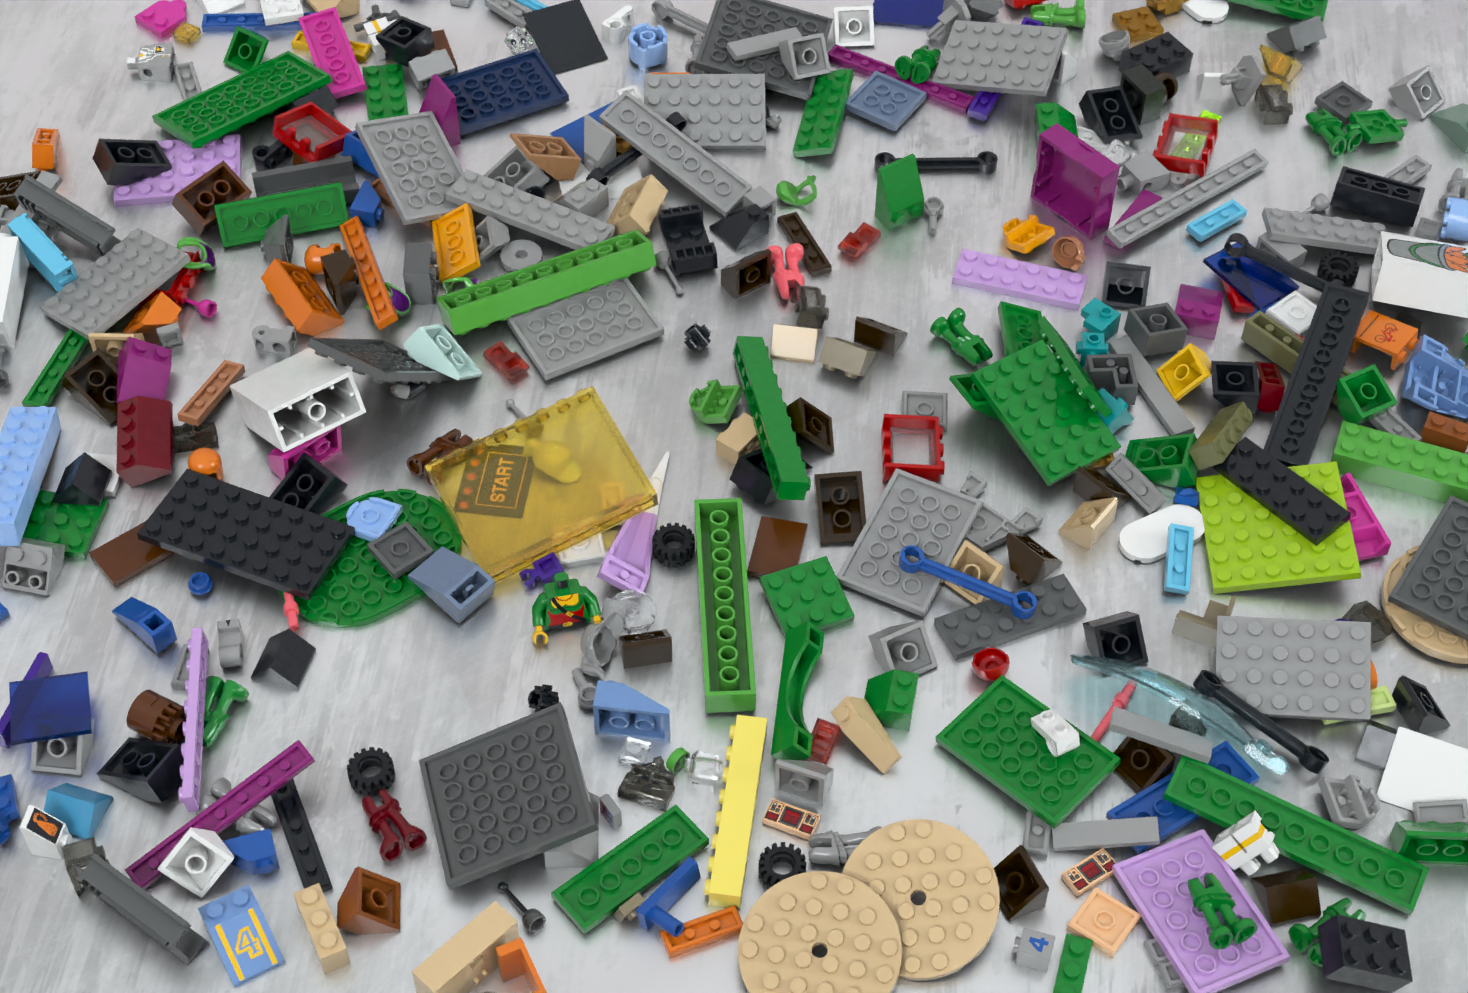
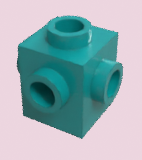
(1091, 345)

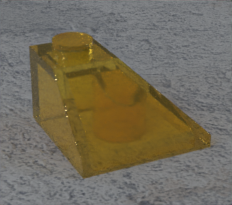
(1280, 66)

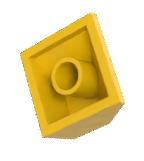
(1185, 371)

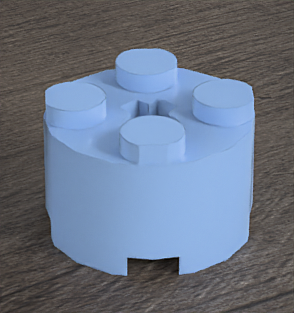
(648, 45)
(1456, 220)

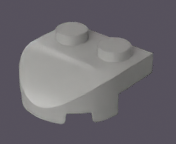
(1349, 801)

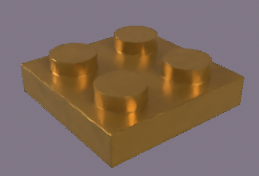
(1139, 22)

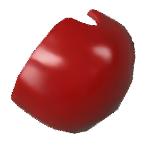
(990, 664)

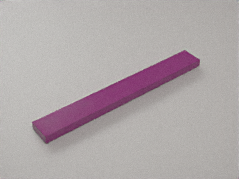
(867, 66)
(227, 808)

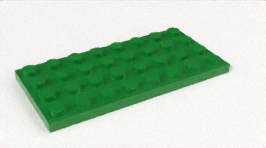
(241, 99)

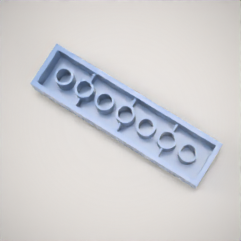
(25, 453)

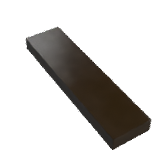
(797, 232)

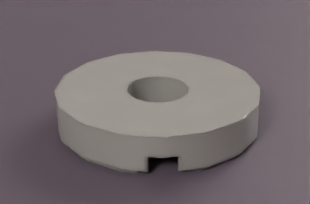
(520, 248)

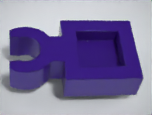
(543, 570)

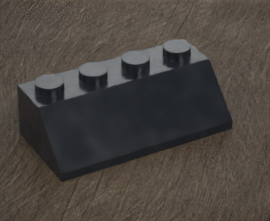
(1377, 196)

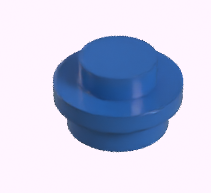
(200, 583)

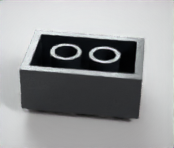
(1158, 55)
(1364, 953)

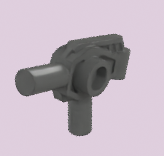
(376, 14)

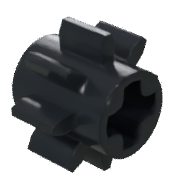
(697, 337)
(542, 697)

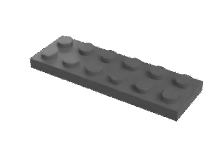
(993, 623)

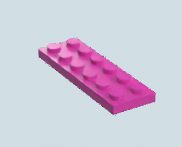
(332, 52)

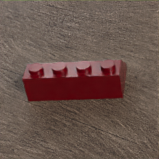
(144, 439)

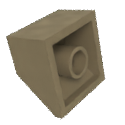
(846, 356)

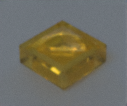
(186, 32)

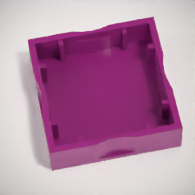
(1074, 181)

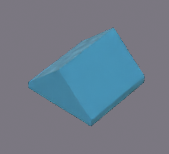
(77, 808)

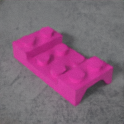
(1367, 531)

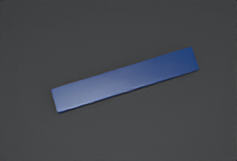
(250, 21)

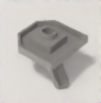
(952, 11)
(1245, 78)

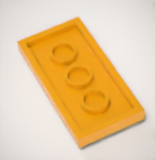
(456, 243)

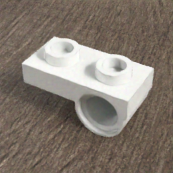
(614, 27)
(1057, 732)

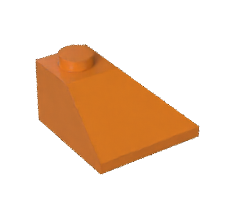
(153, 314)

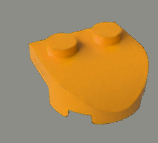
(1026, 234)

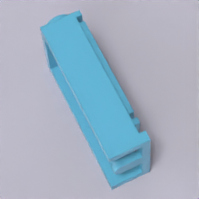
(43, 252)

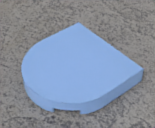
(373, 517)

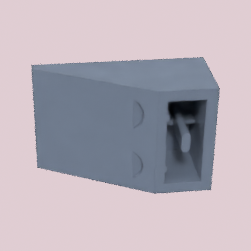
(453, 583)

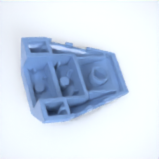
(1436, 379)

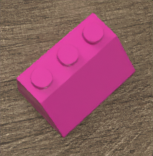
(320, 448)

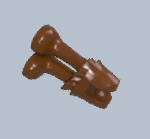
(439, 448)

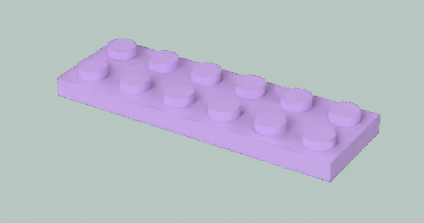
(1020, 279)

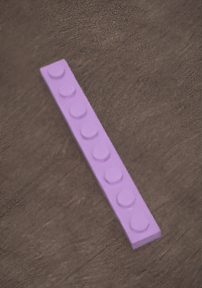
(194, 723)

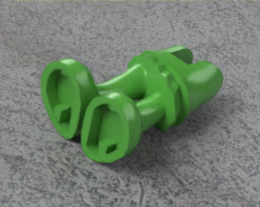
(1052, 14)

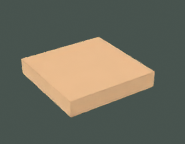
(1104, 921)

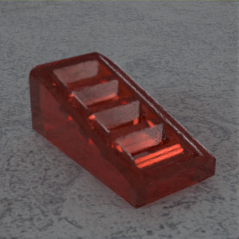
(828, 728)

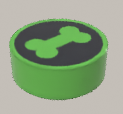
(676, 760)

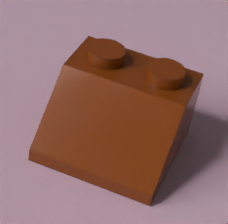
(1445, 432)

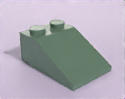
(1454, 124)

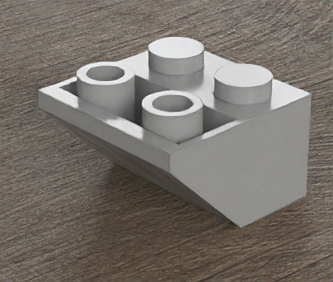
(33, 566)

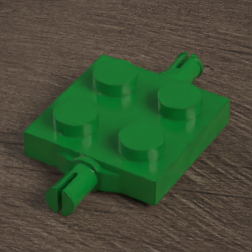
(1376, 126)

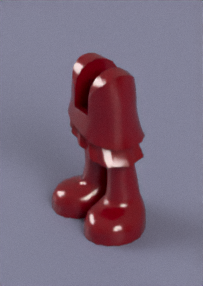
(380, 819)

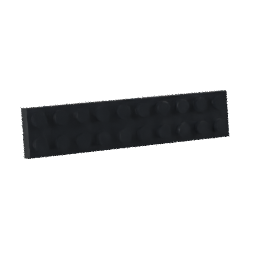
(1316, 375)

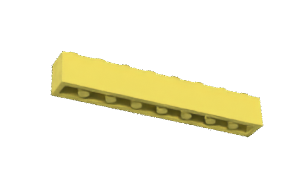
(737, 812)

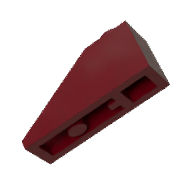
(1270, 387)

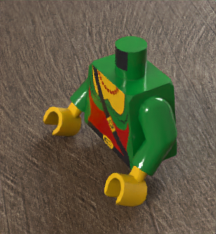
(563, 605)

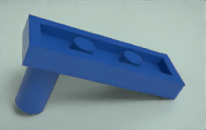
(655, 907)

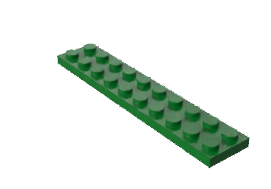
(1300, 834)

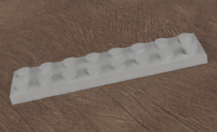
(675, 153)
(528, 211)

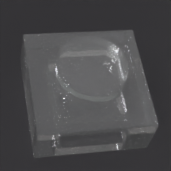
(634, 751)

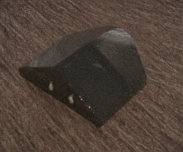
(1366, 612)

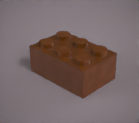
(212, 188)

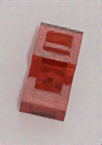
(859, 241)
(505, 361)

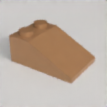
(550, 154)

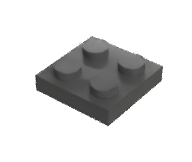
(1343, 100)
(400, 550)

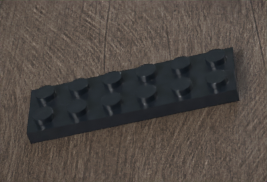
(1282, 491)

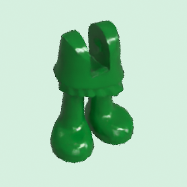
(920, 65)
(1327, 125)
(967, 346)
(216, 720)
(1217, 899)
(1303, 937)

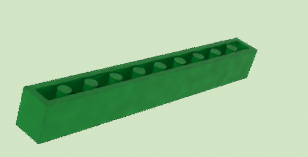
(771, 419)

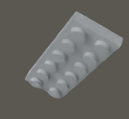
(1322, 230)

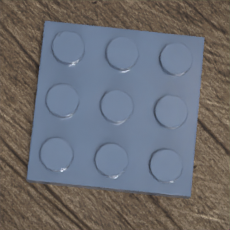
(885, 100)

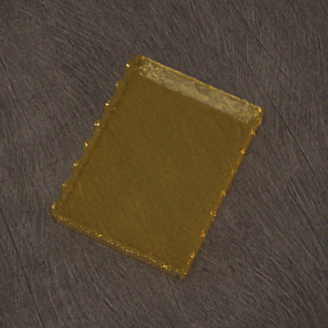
(541, 485)

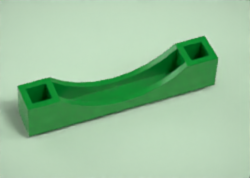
(801, 652)

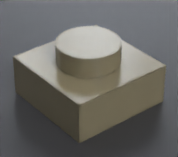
(628, 909)

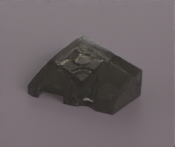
(191, 437)

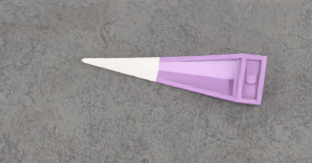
(629, 556)

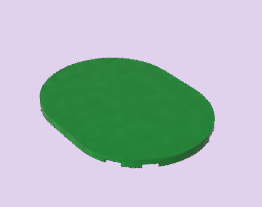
(357, 585)

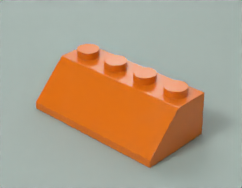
(300, 298)

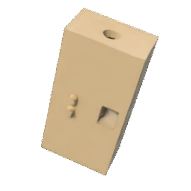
(468, 955)

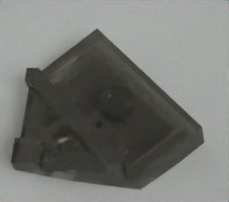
(648, 785)

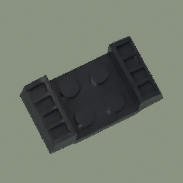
(687, 239)

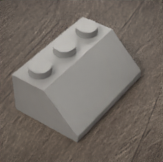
(577, 852)

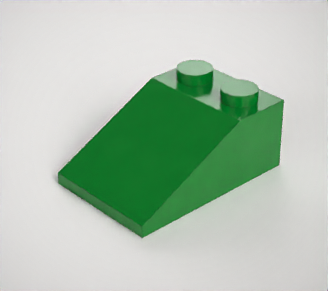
(899, 192)
(972, 394)
(1165, 459)

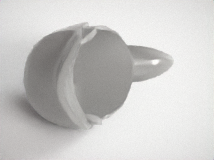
(598, 643)

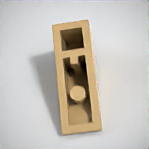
(866, 732)

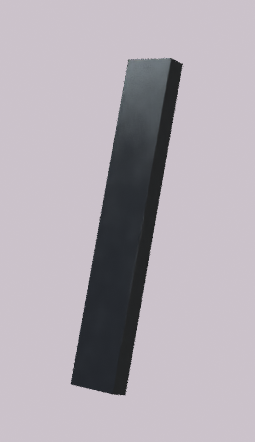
(300, 837)

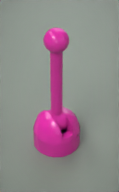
(204, 307)

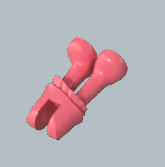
(787, 278)

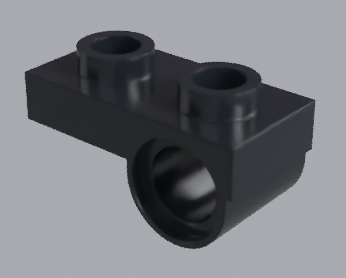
(270, 157)

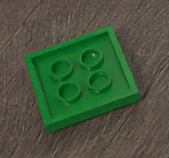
(65, 524)
(807, 594)

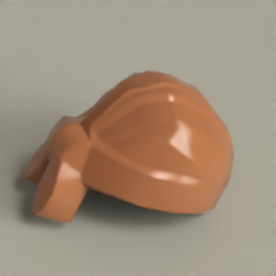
(1069, 252)

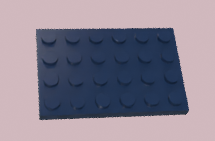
(504, 91)

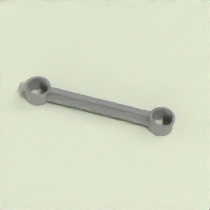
(665, 8)

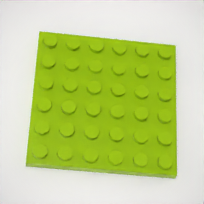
(1260, 551)

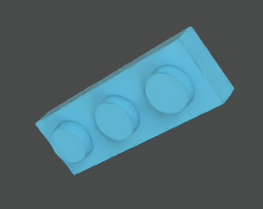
(1216, 220)
(1178, 559)

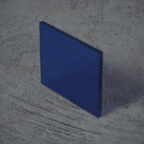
(907, 13)
(1251, 279)
(50, 708)

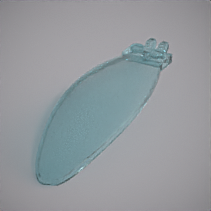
(1189, 700)

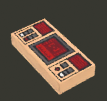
(791, 819)
(1089, 872)

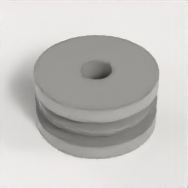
(1177, 181)

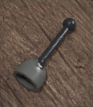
(532, 919)

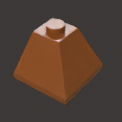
(369, 904)

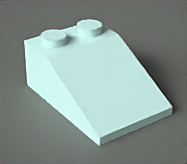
(440, 351)

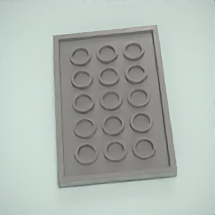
(1000, 57)
(718, 108)
(412, 164)
(115, 283)
(585, 327)
(905, 515)
(1297, 666)

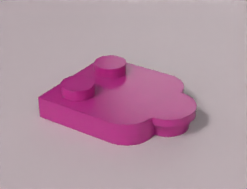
(163, 17)

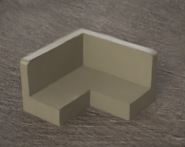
(1202, 628)

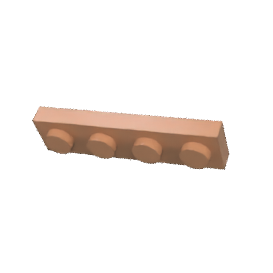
(211, 393)

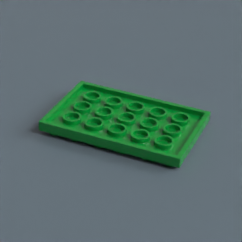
(1045, 412)
(1004, 748)

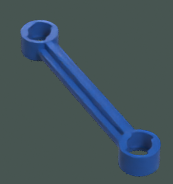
(967, 582)

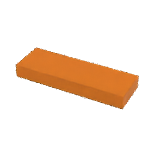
(703, 931)

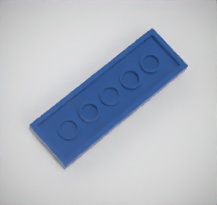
(1171, 816)

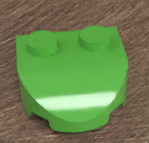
(715, 402)

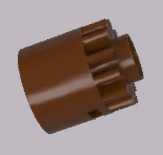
(156, 717)

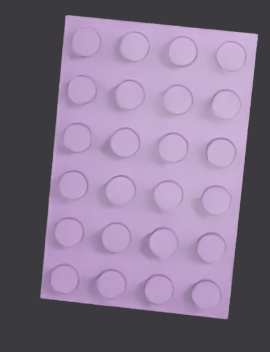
(187, 166)
(1161, 896)

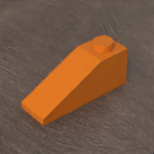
(44, 149)

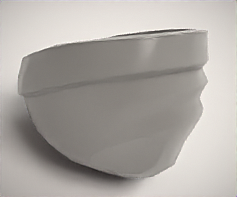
(1115, 43)

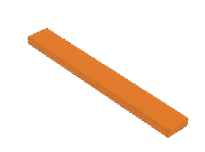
(369, 273)

